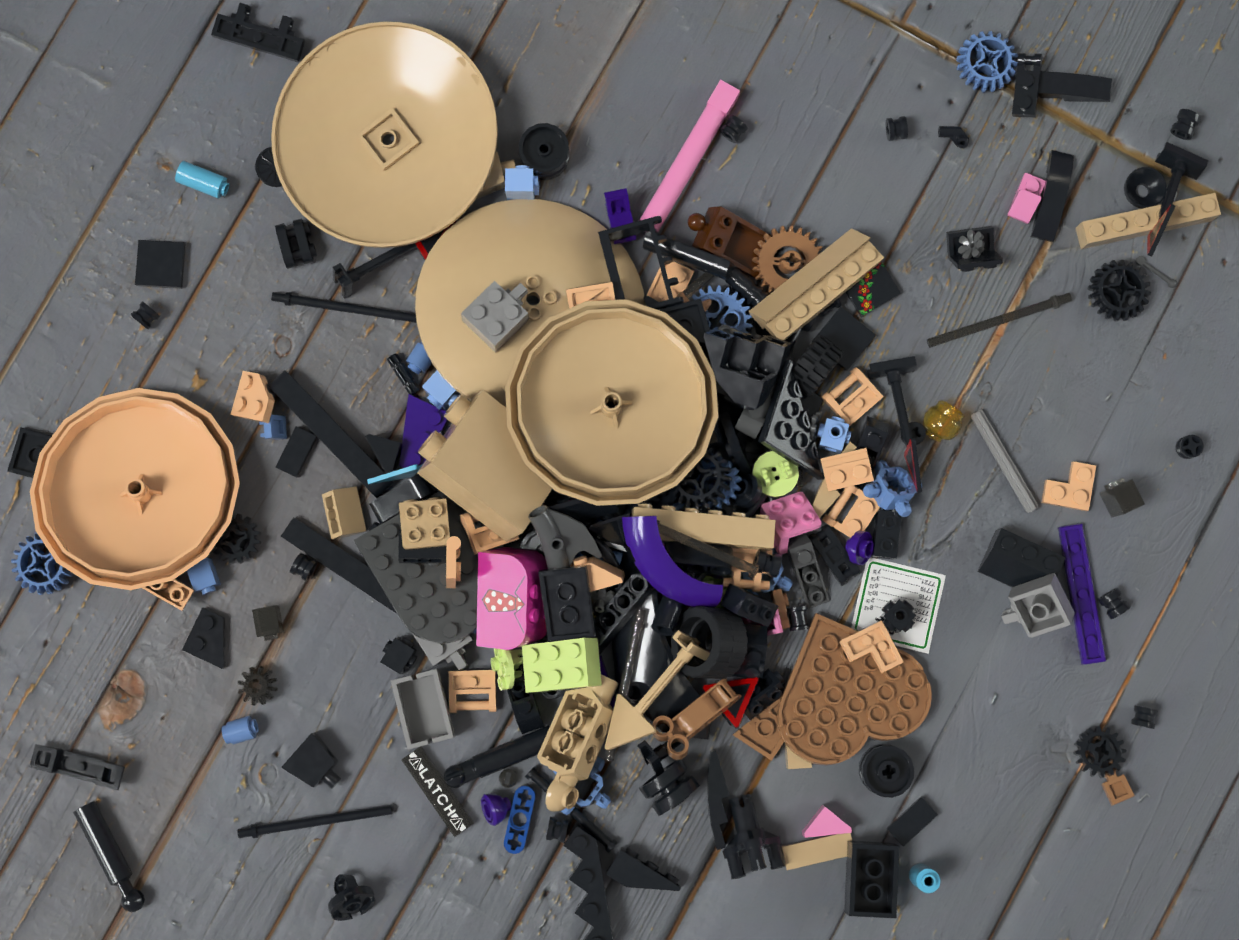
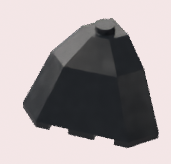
(746, 365)

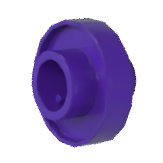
(860, 547)

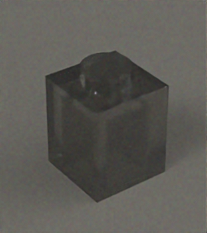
(268, 622)

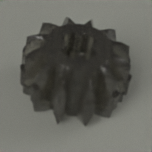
(263, 680)

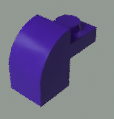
(619, 211)

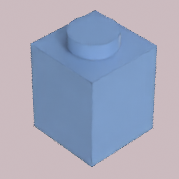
(204, 577)

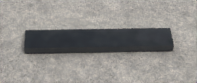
(335, 559)

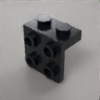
(989, 257)

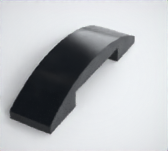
(1054, 196)
(77, 766)

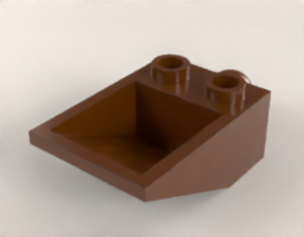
(727, 237)

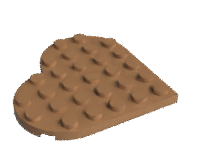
(839, 704)

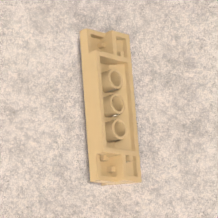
(817, 285)

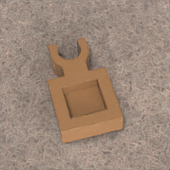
(782, 601)
(1117, 788)

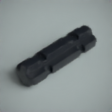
(403, 374)

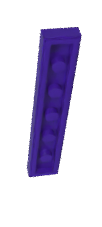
(1082, 594)

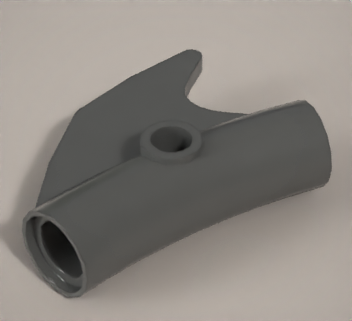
(561, 537)

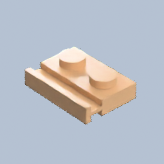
(658, 291)
(847, 469)

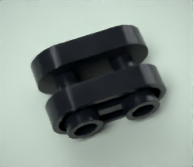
(306, 250)

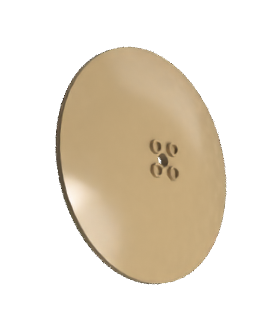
(353, 95)
(510, 243)

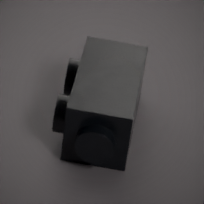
(886, 534)

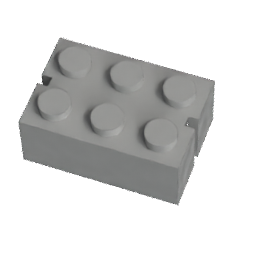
(423, 708)

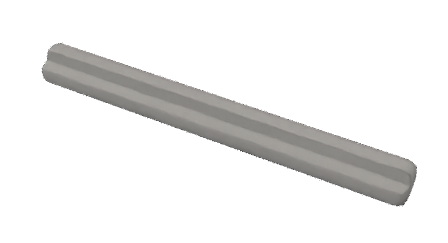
(1004, 461)

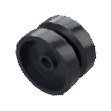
(550, 140)
(899, 775)
(672, 791)

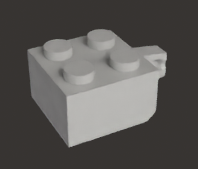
(496, 314)
(1039, 606)
(450, 652)

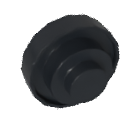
(750, 491)

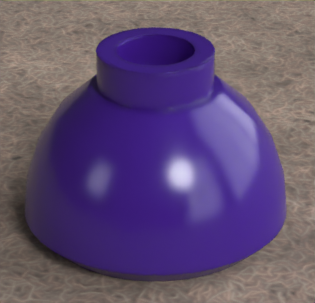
(495, 808)

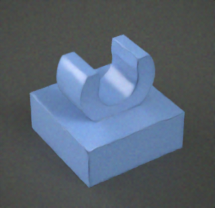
(275, 428)

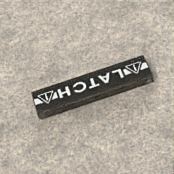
(437, 791)

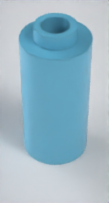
(201, 180)
(918, 874)

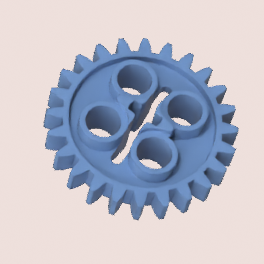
(725, 299)

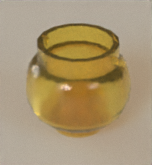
(943, 421)

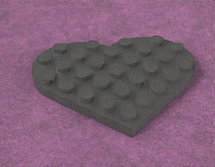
(420, 589)

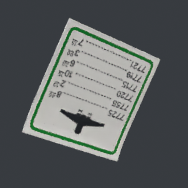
(893, 581)

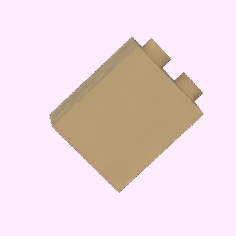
(482, 467)

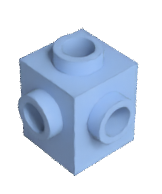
(830, 442)

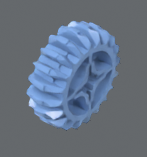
(994, 78)
(49, 571)

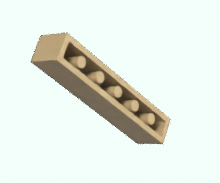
(1141, 221)
(714, 527)

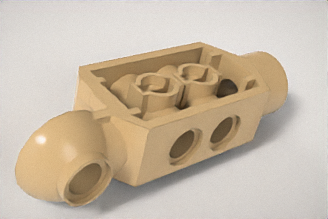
(576, 740)

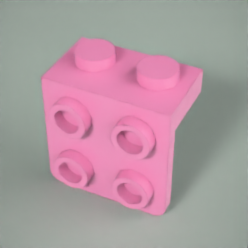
(793, 517)

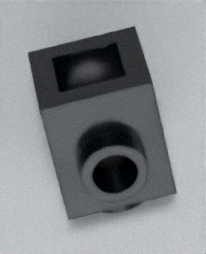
(399, 654)

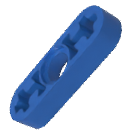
(509, 835)

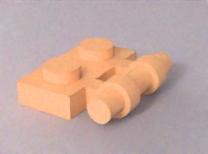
(756, 583)

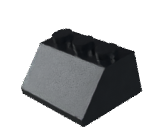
(579, 509)
(1018, 560)

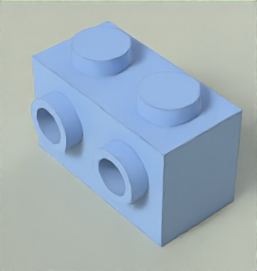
(521, 183)
(440, 391)

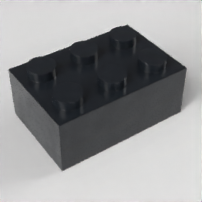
(871, 879)

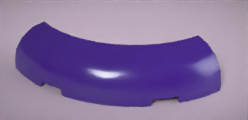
(660, 570)

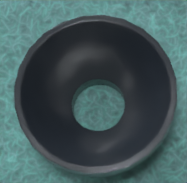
(1152, 181)

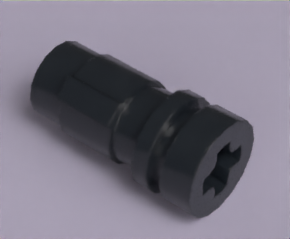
(746, 288)

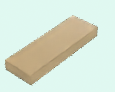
(815, 850)

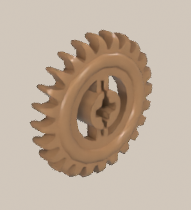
(778, 240)

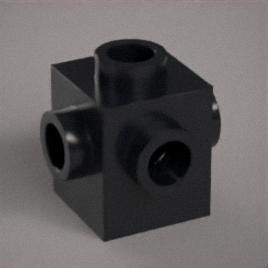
(889, 616)

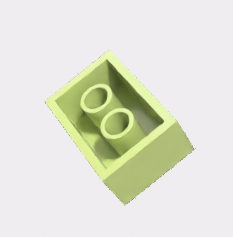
(561, 665)

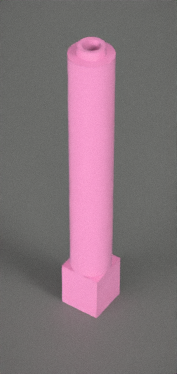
(692, 151)

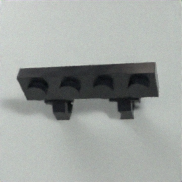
(241, 31)

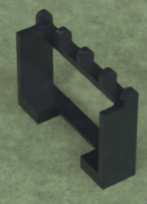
(631, 229)

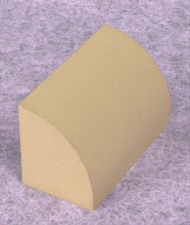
(343, 512)

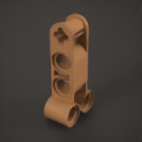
(695, 717)

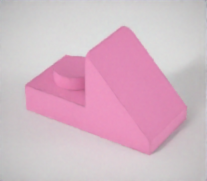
(1026, 198)

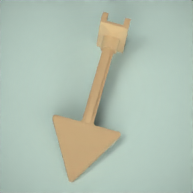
(628, 721)

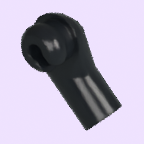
(956, 134)

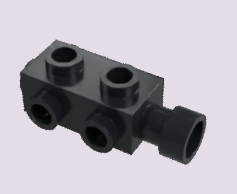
(767, 691)

